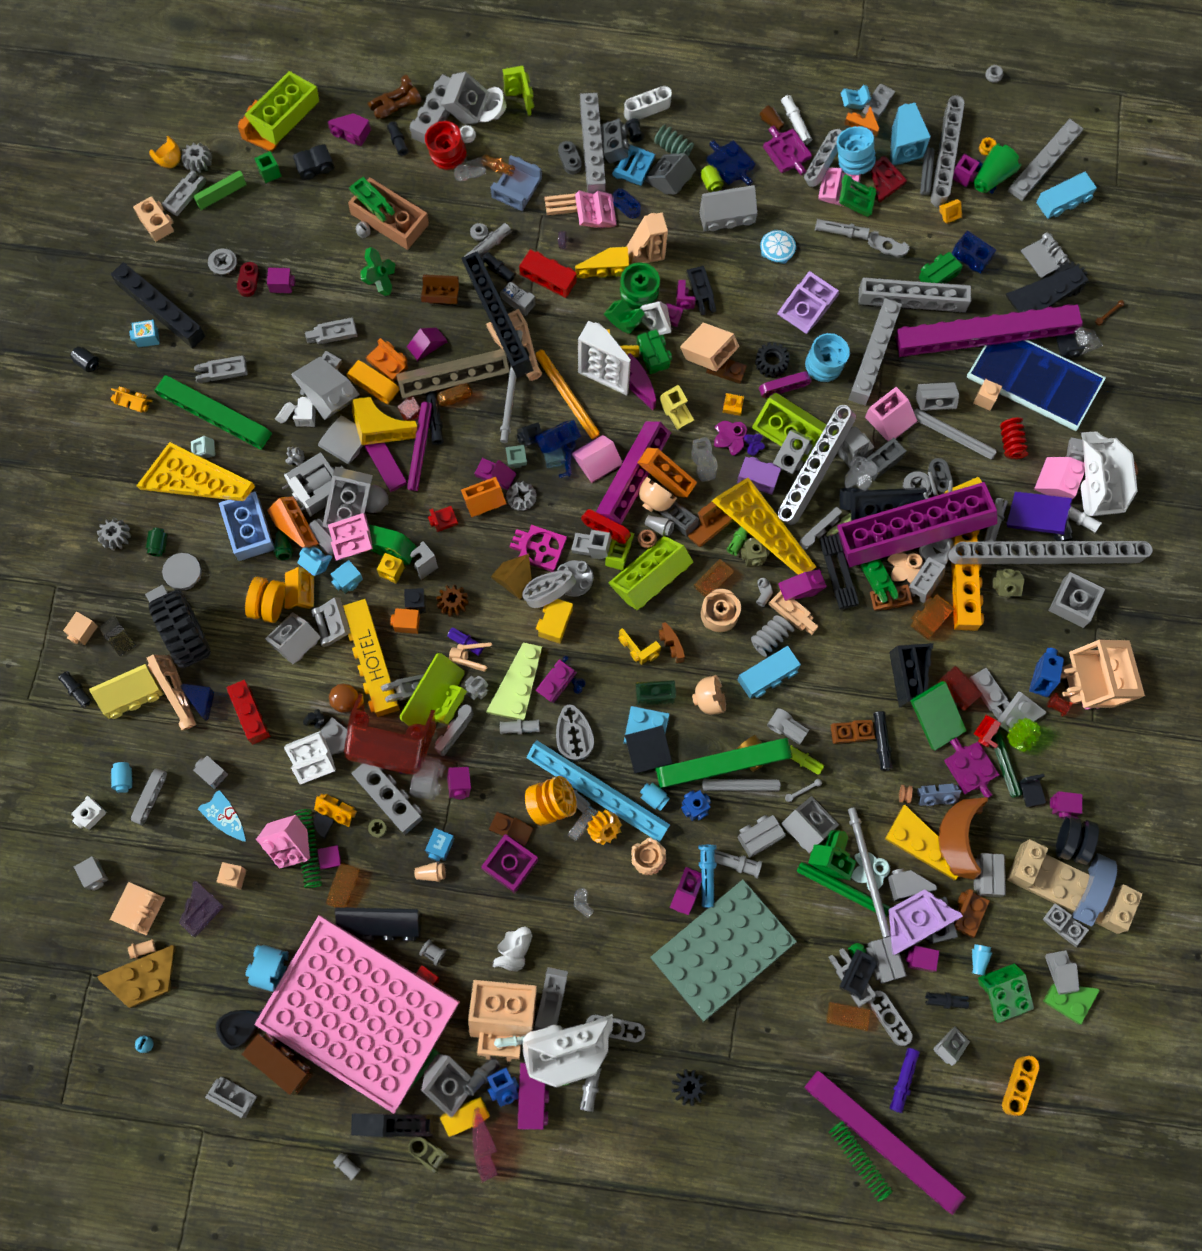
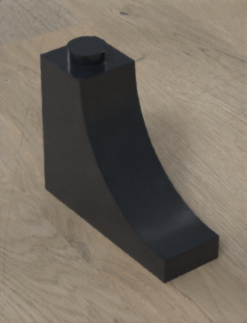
(392, 1125)

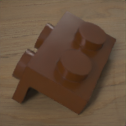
(440, 289)

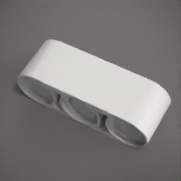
(647, 103)

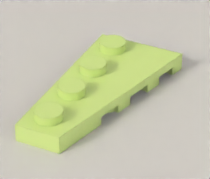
(516, 688)

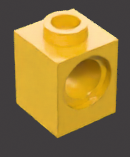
(390, 568)

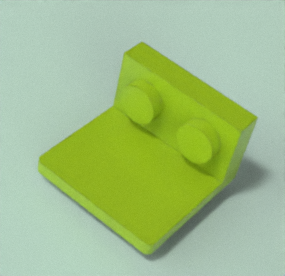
(517, 82)

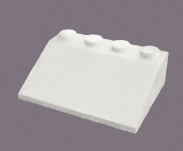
(603, 358)

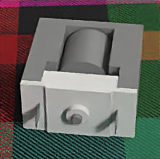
(317, 477)

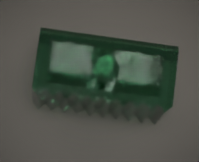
(655, 692)

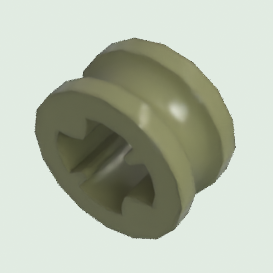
(372, 825)

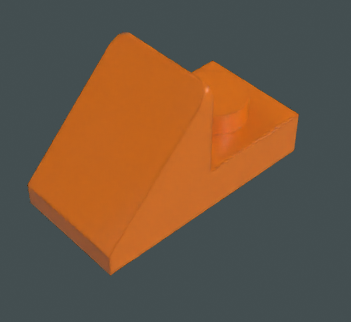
(869, 122)

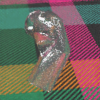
(580, 902)

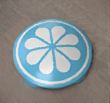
(778, 246)

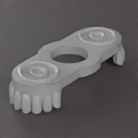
(876, 241)

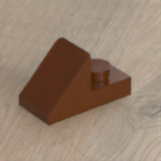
(730, 370)
(511, 827)

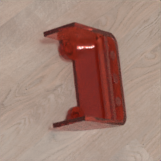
(384, 747)

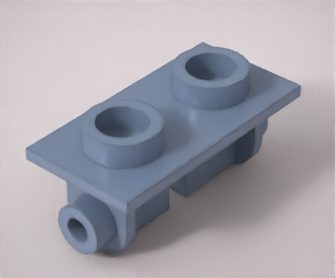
(947, 794)

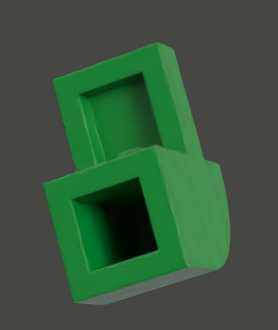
(623, 316)

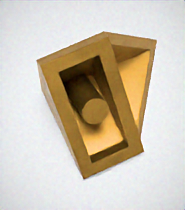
(514, 575)

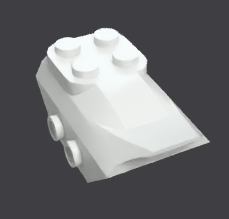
(1109, 475)
(567, 1054)

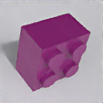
(509, 863)

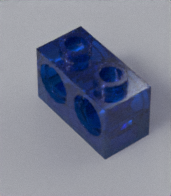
(975, 249)
(558, 436)

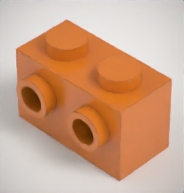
(483, 496)

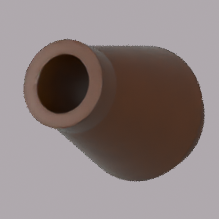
(771, 117)

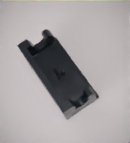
(858, 974)

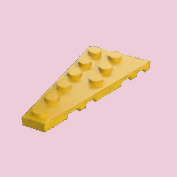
(188, 474)
(757, 517)

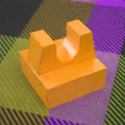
(951, 211)
(733, 404)

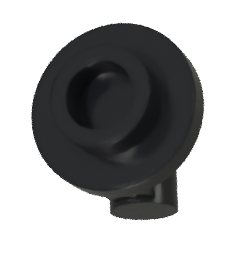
(315, 718)

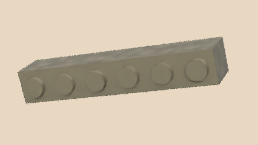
(453, 373)

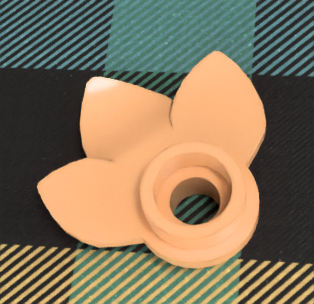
(902, 567)

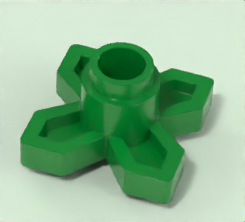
(377, 271)

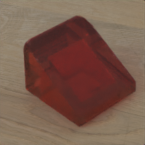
(409, 409)

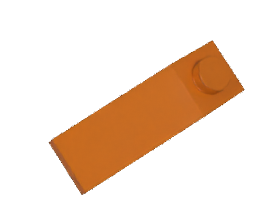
(292, 522)

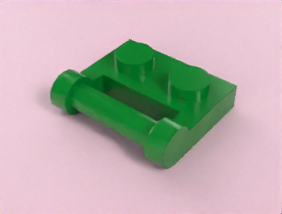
(854, 199)

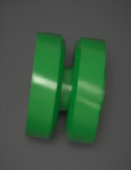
(639, 285)

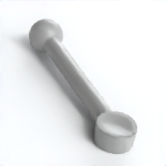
(789, 797)

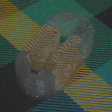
(581, 825)

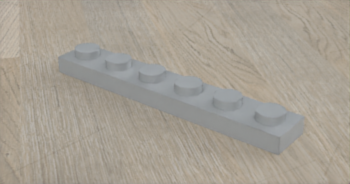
(1045, 159)

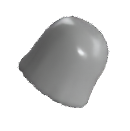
(943, 546)

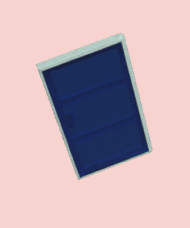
(1039, 380)

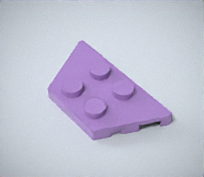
(917, 919)

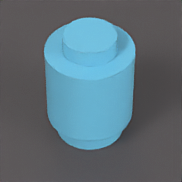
(121, 777)
(654, 796)

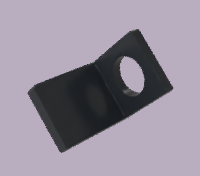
(1068, 346)
(1032, 790)

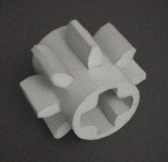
(476, 687)

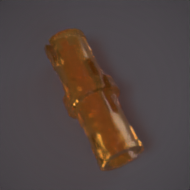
(498, 165)

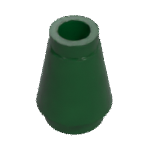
(282, 549)

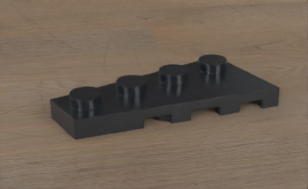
(1047, 291)

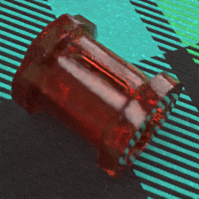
(1059, 704)

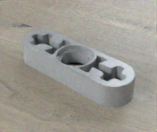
(148, 796)
(898, 1019)
(631, 1026)

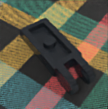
(701, 288)

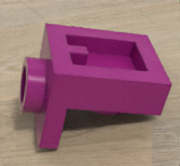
(683, 300)

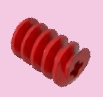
(1012, 438)

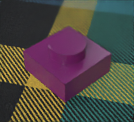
(674, 314)

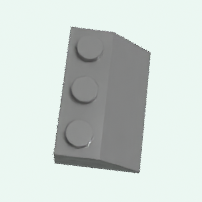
(728, 208)

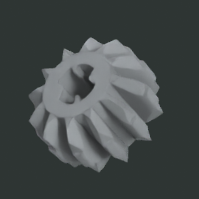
(196, 157)
(110, 538)

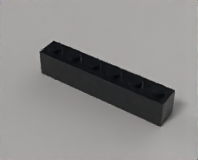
(158, 305)

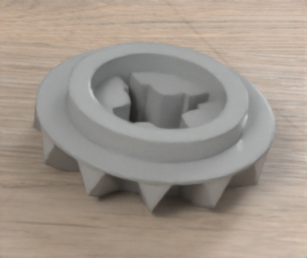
(221, 255)
(914, 478)
(516, 502)

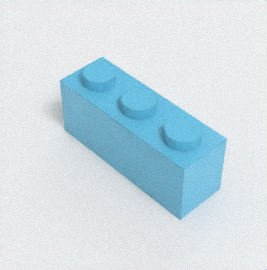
(1066, 195)
(769, 673)

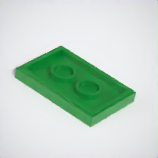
(938, 715)

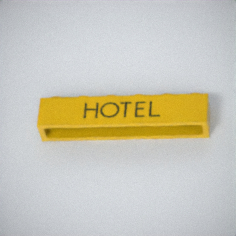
(370, 656)

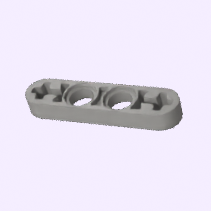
(816, 173)

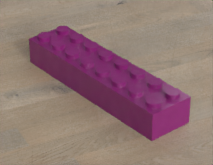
(917, 524)

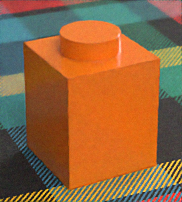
(405, 621)

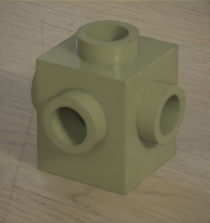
(751, 555)
(1008, 583)

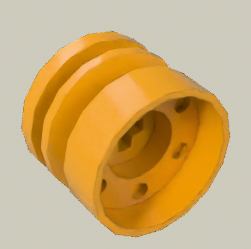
(550, 800)

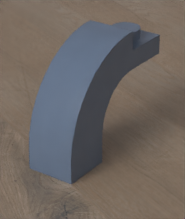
(1098, 890)

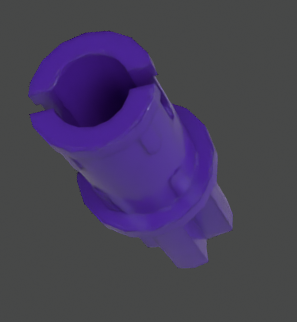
(463, 639)

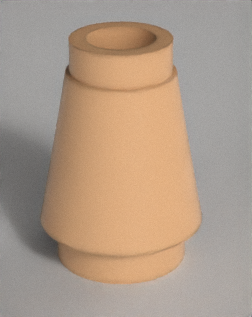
(431, 872)

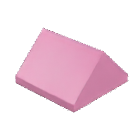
(598, 458)

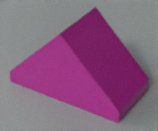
(425, 342)

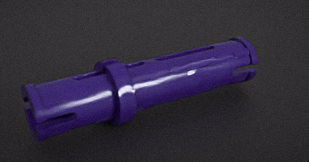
(904, 1081)

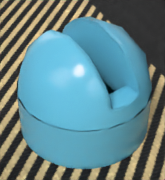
(147, 1046)

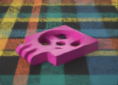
(524, 543)

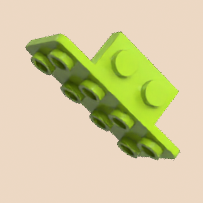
(436, 692)

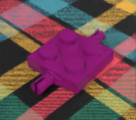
(787, 150)
(971, 767)

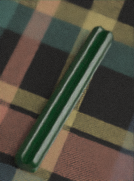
(1006, 765)

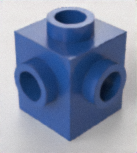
(692, 811)
(503, 1087)

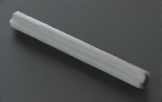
(954, 434)

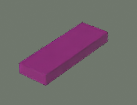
(386, 465)

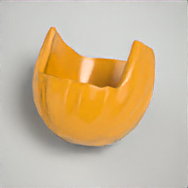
(167, 155)

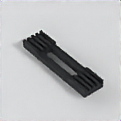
(847, 596)

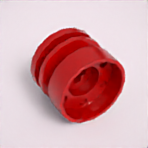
(445, 145)

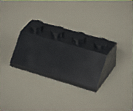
(380, 922)

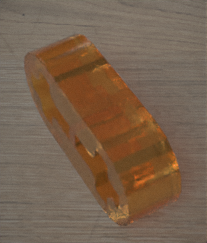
(454, 395)

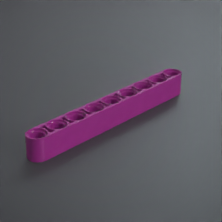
(885, 1142)

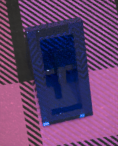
(200, 697)

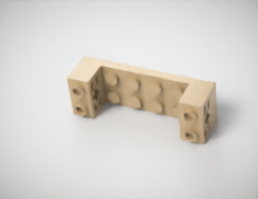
(1066, 885)

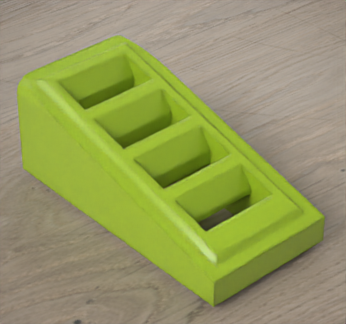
(617, 560)

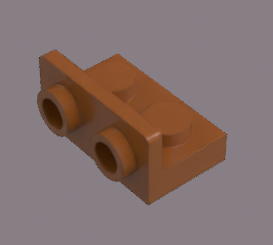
(972, 910)

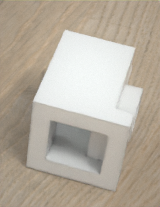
(304, 413)
(95, 813)

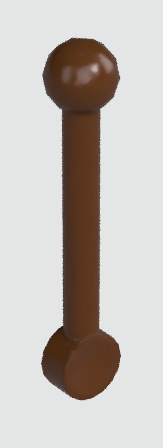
(1099, 321)

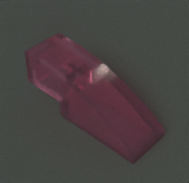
(483, 1147)

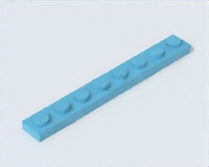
(598, 791)

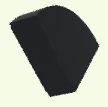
(322, 824)

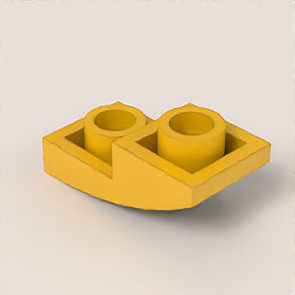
(463, 1117)

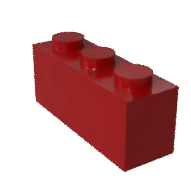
(548, 273)
(248, 712)

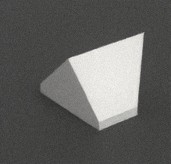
(656, 317)

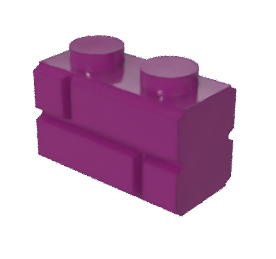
(556, 681)

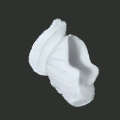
(514, 949)

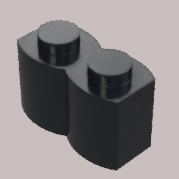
(313, 162)

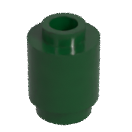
(156, 542)

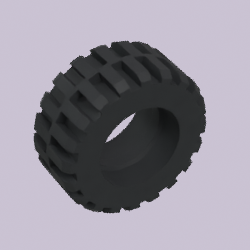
(179, 629)

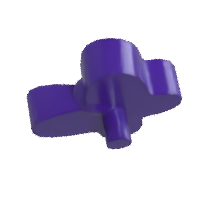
(754, 443)

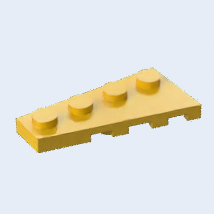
(918, 840)

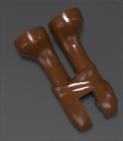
(384, 104)

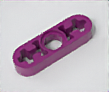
(785, 384)

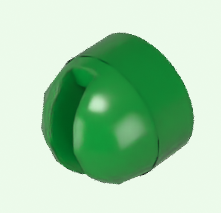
(852, 949)

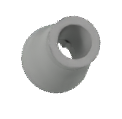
(661, 525)

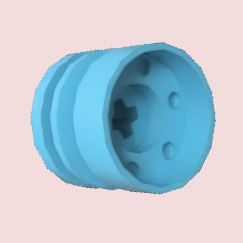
(856, 150)
(827, 357)

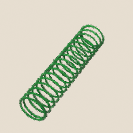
(312, 854)
(886, 1194)

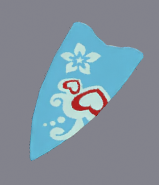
(223, 816)

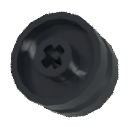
(1077, 839)

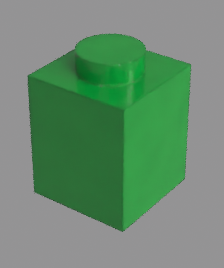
(267, 167)

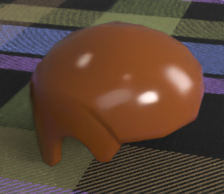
(343, 697)

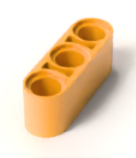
(373, 382)
(1027, 1078)

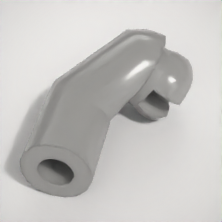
(765, 590)

